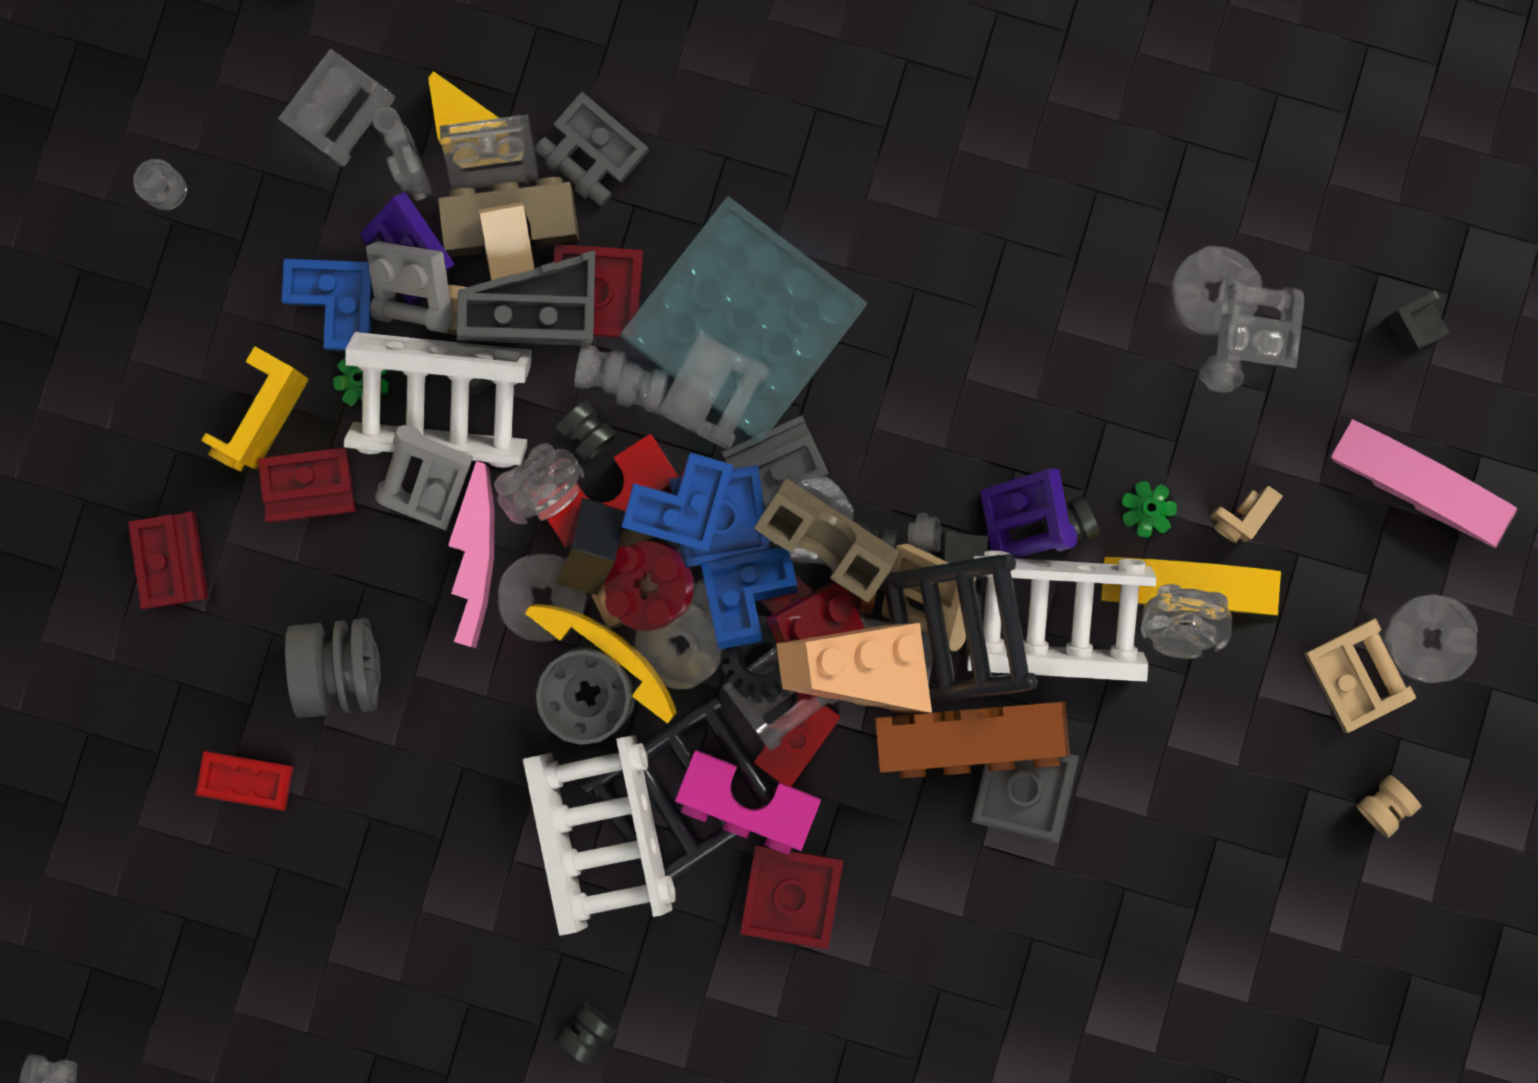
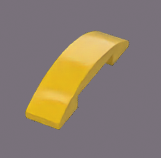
(1245, 587)
(652, 690)

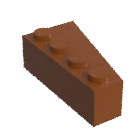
(973, 737)

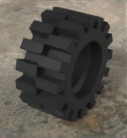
(745, 681)

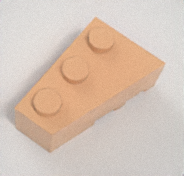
(861, 666)

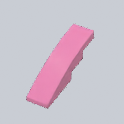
(1424, 483)
(475, 537)

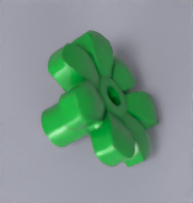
(350, 383)
(1139, 513)

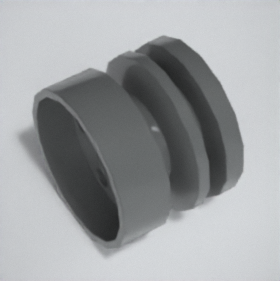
(325, 668)
(579, 718)

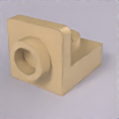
(1255, 511)

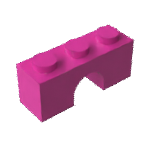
(782, 820)

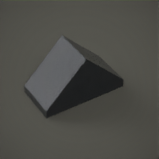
(590, 547)

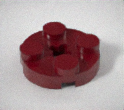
(624, 590)

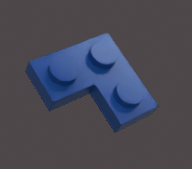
(339, 287)
(688, 515)
(736, 584)

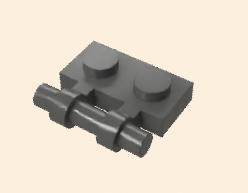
(601, 139)

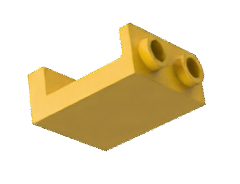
(264, 416)

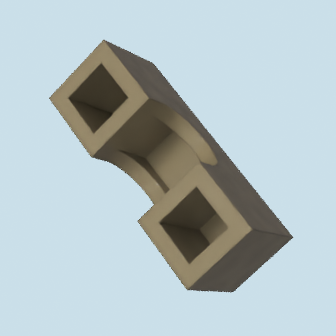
(547, 208)
(803, 521)

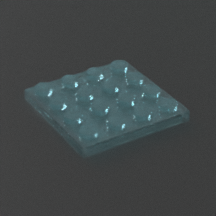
(754, 297)

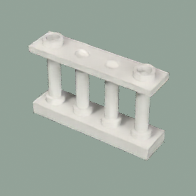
(461, 364)
(1078, 656)
(565, 864)

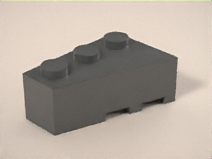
(532, 307)

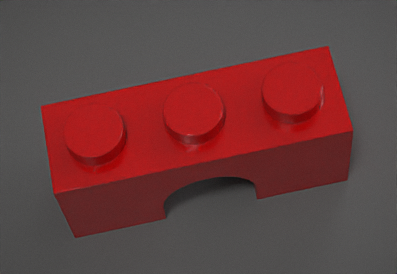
(641, 464)

